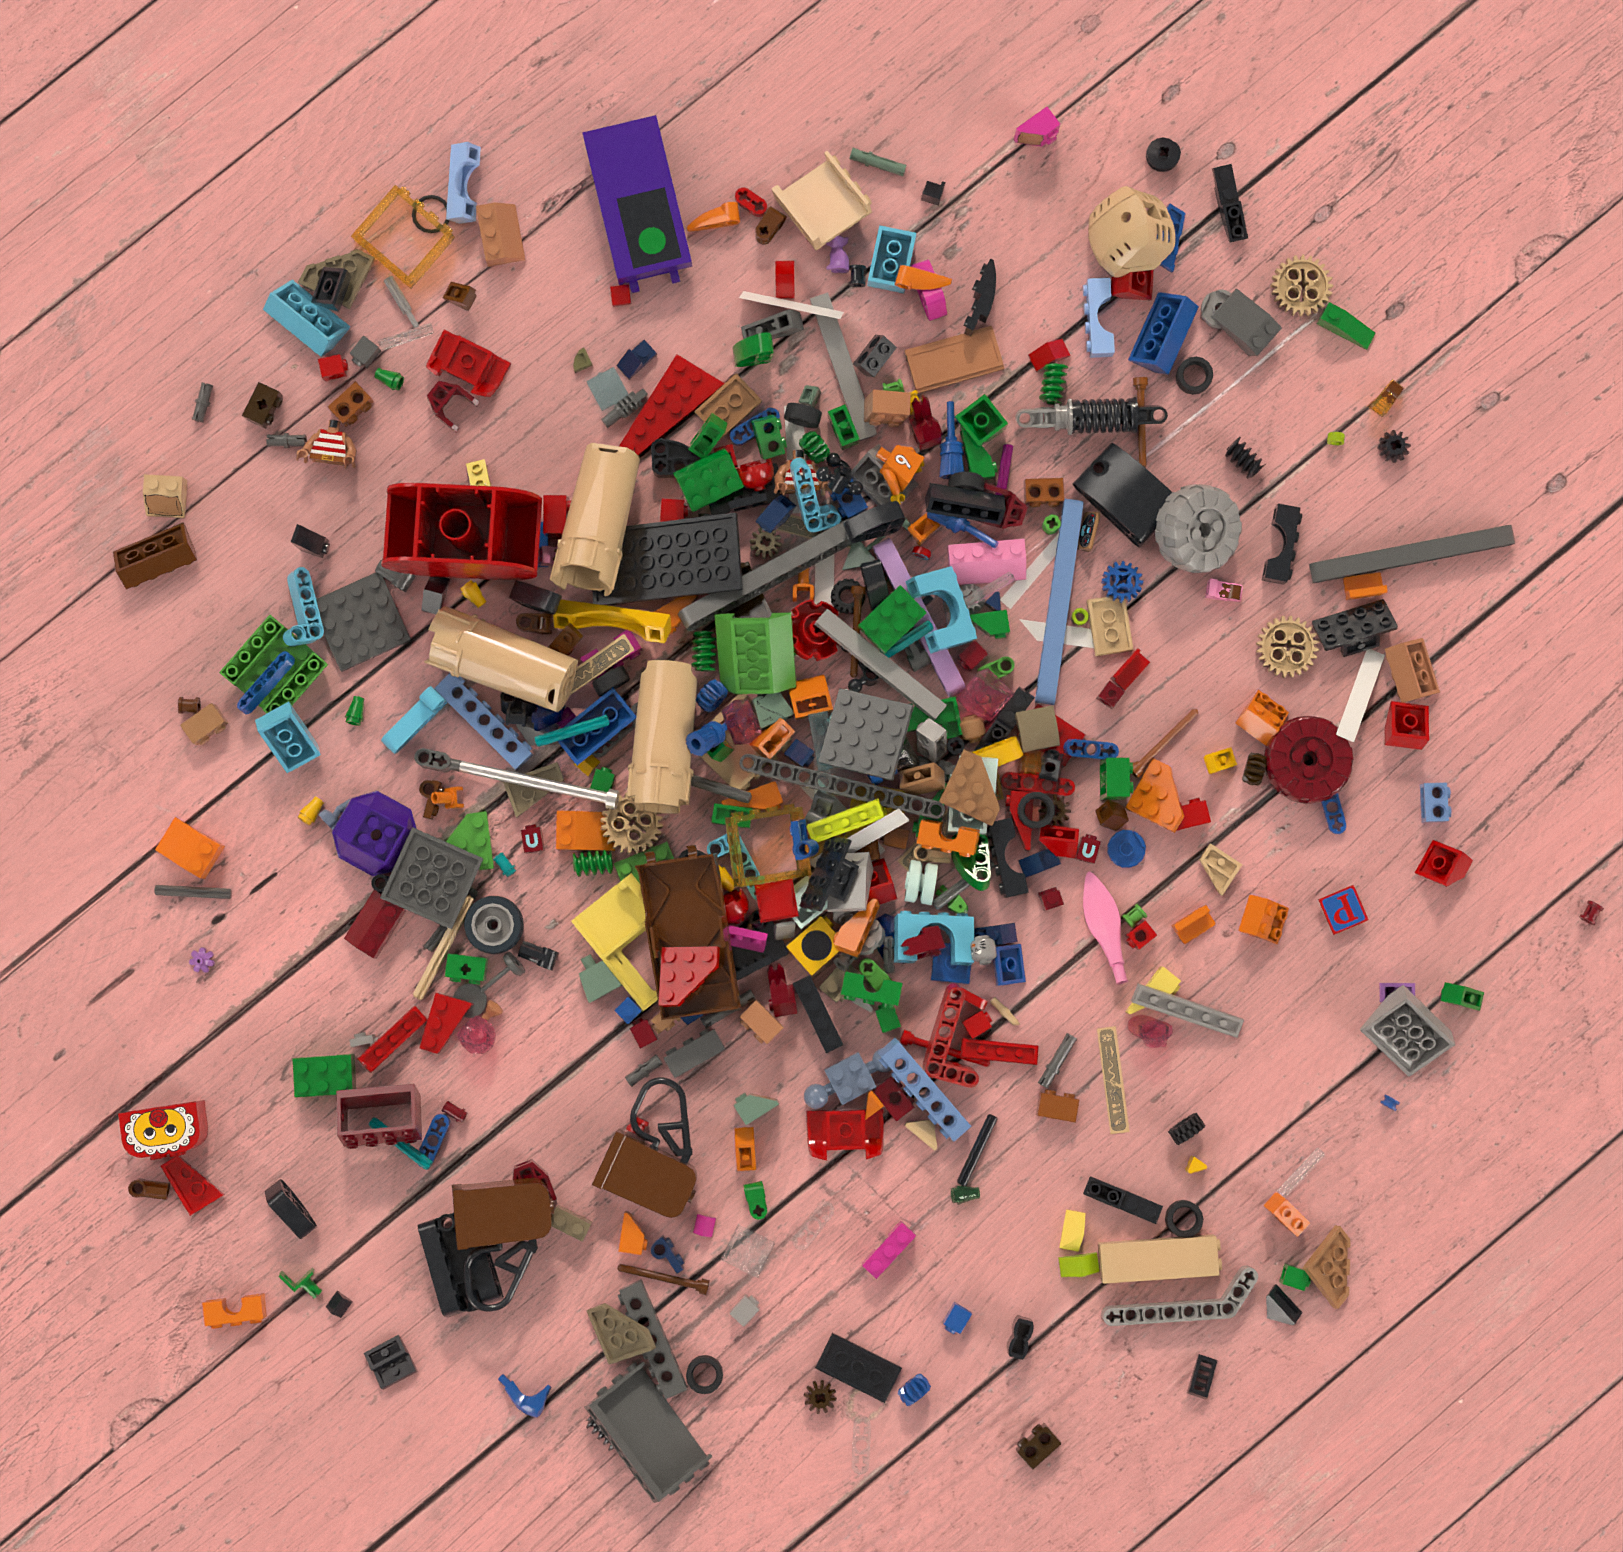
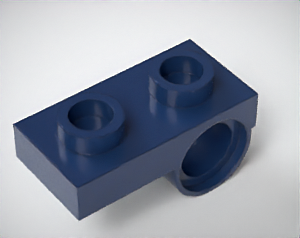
(675, 1260)

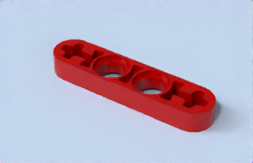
(1037, 786)

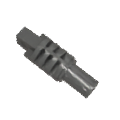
(624, 407)

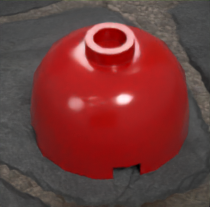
(756, 474)
(736, 906)

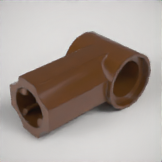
(151, 1189)

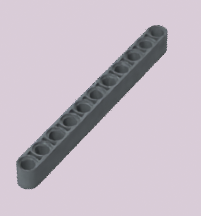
(1412, 554)
(767, 576)
(834, 780)

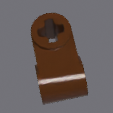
(770, 223)
(536, 623)

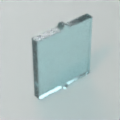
(607, 388)

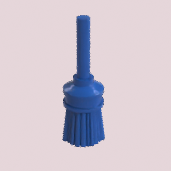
(951, 449)
(960, 524)
(707, 737)

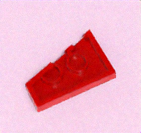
(442, 1020)
(190, 1185)

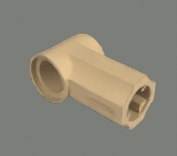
(932, 855)

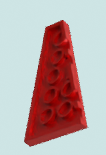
(673, 399)

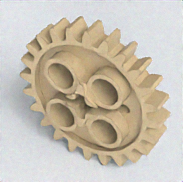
(1285, 284)
(1286, 663)
(621, 836)

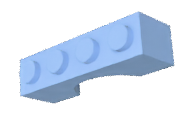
(463, 161)
(1100, 341)

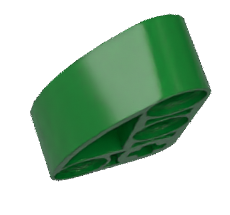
(753, 350)
(972, 870)

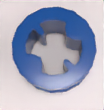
(1390, 1102)

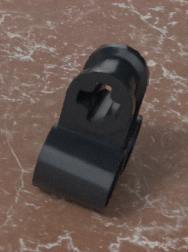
(516, 709)

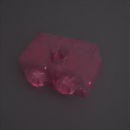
(741, 722)

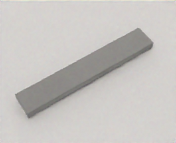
(1187, 1010)

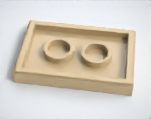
(1109, 626)

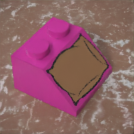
(1038, 129)

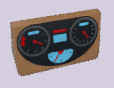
(1088, 531)

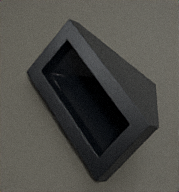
(1281, 1307)

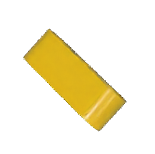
(1004, 750)

